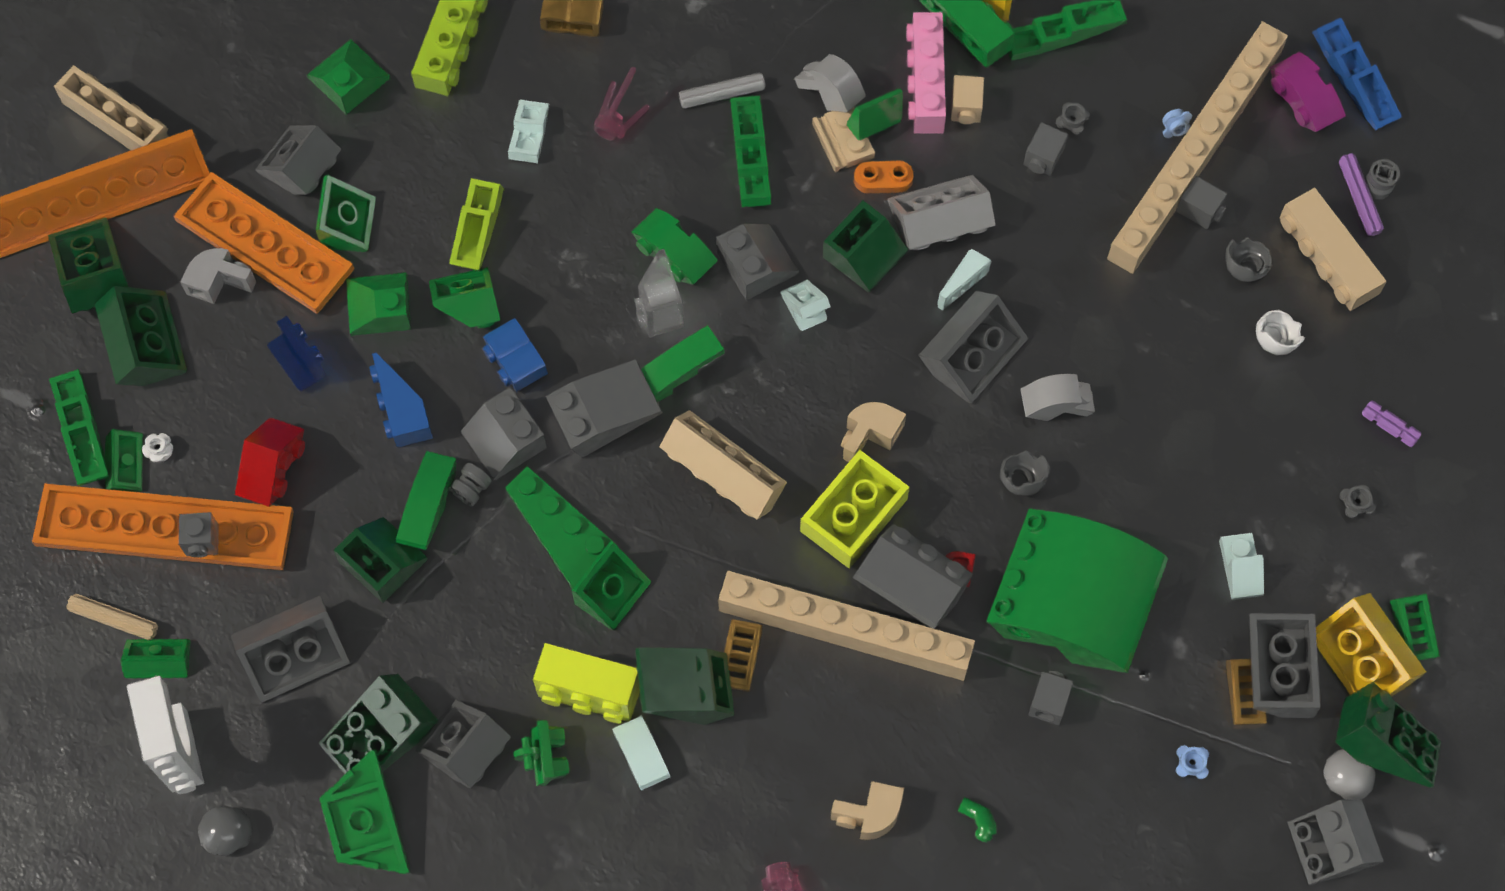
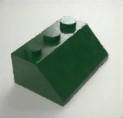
(140, 336)

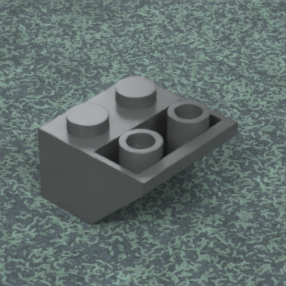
(1335, 841)

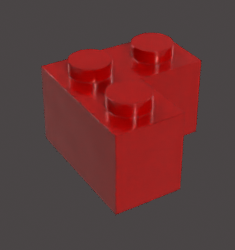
(266, 459)

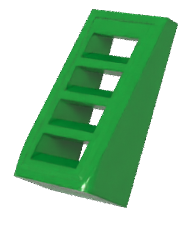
(1424, 614)

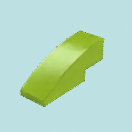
(476, 224)

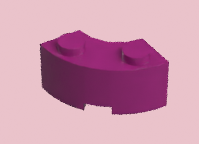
(1301, 86)

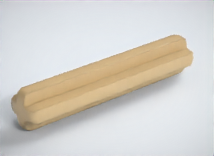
(112, 616)

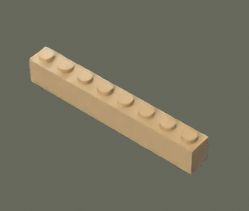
(845, 625)

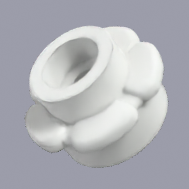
(160, 454)

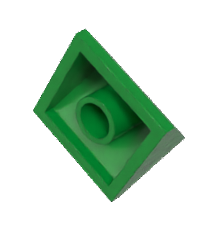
(344, 216)
(610, 587)

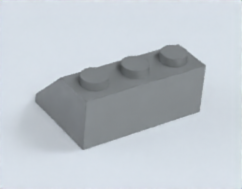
(942, 212)

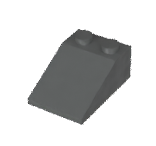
(603, 406)

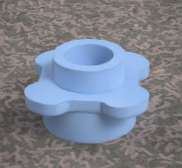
(1176, 123)
(1197, 754)

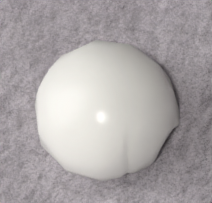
(1278, 332)

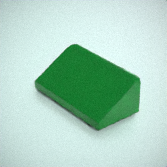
(876, 115)
(124, 460)
(156, 658)

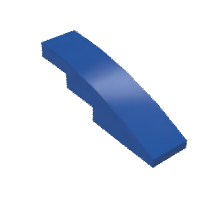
(1356, 74)

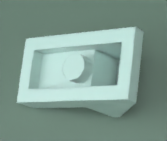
(806, 304)
(1242, 566)

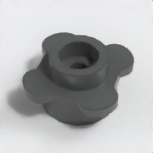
(1073, 110)
(1359, 492)

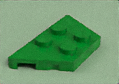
(363, 819)

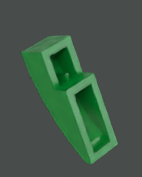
(426, 500)

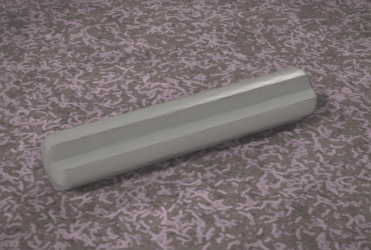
(721, 90)

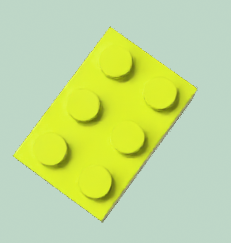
(854, 509)
(586, 683)

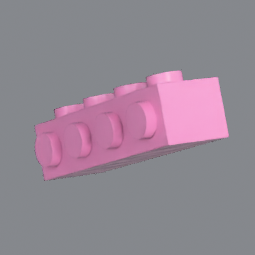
(928, 74)

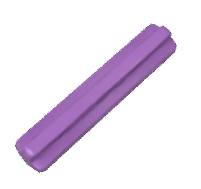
(1361, 194)

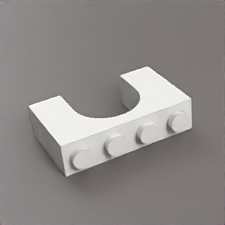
(165, 735)

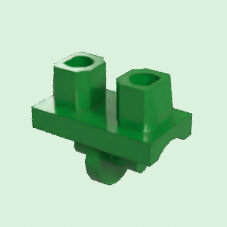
(538, 755)

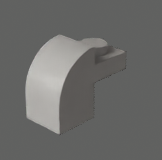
(835, 81)
(211, 270)
(1057, 395)

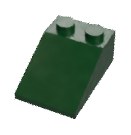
(87, 263)

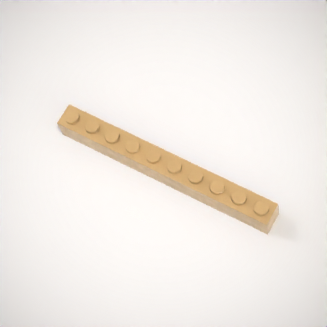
(1197, 147)

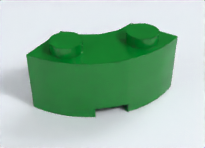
(686, 254)

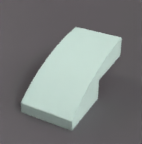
(528, 131)
(641, 752)

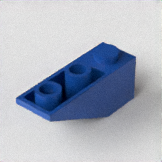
(404, 407)

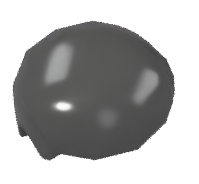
(1248, 260)
(1024, 473)
(224, 830)

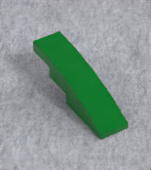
(1065, 28)
(750, 151)
(681, 362)
(79, 427)

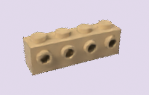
(108, 110)
(1332, 249)
(722, 465)

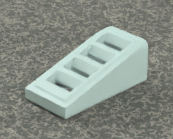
(969, 272)

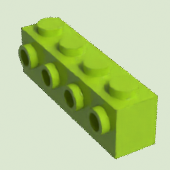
(447, 45)

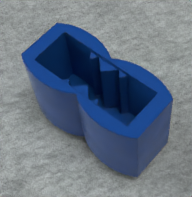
(515, 355)

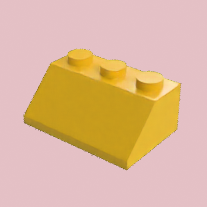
(1367, 648)

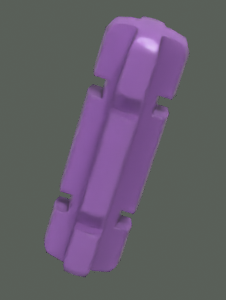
(1391, 423)

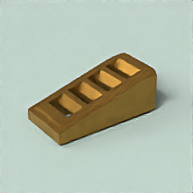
(748, 629)
(1233, 683)

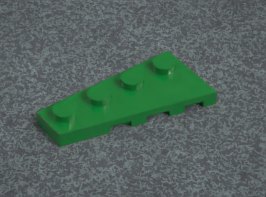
(559, 527)

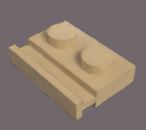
(839, 142)

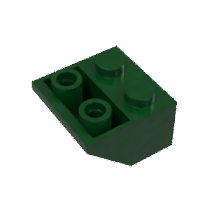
(864, 246)
(377, 559)

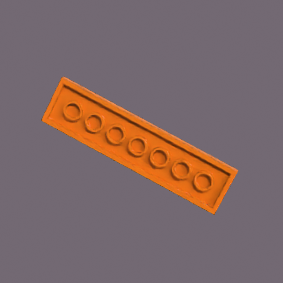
(101, 191)
(150, 525)

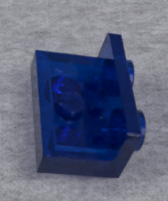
(295, 356)

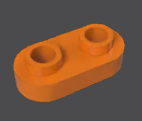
(884, 179)

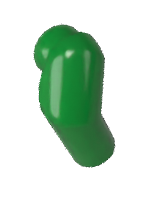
(982, 817)

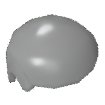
(1348, 776)

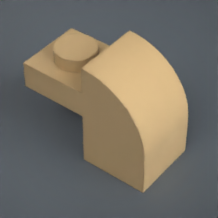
(872, 422)
(876, 817)

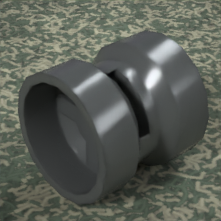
(1382, 178)
(470, 484)

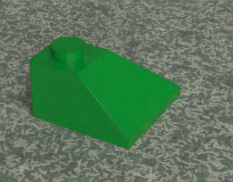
(348, 76)
(466, 297)
(378, 304)

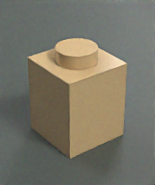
(967, 99)

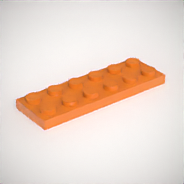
(264, 242)

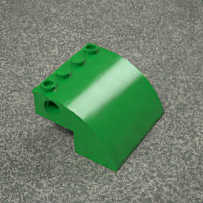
(1078, 589)

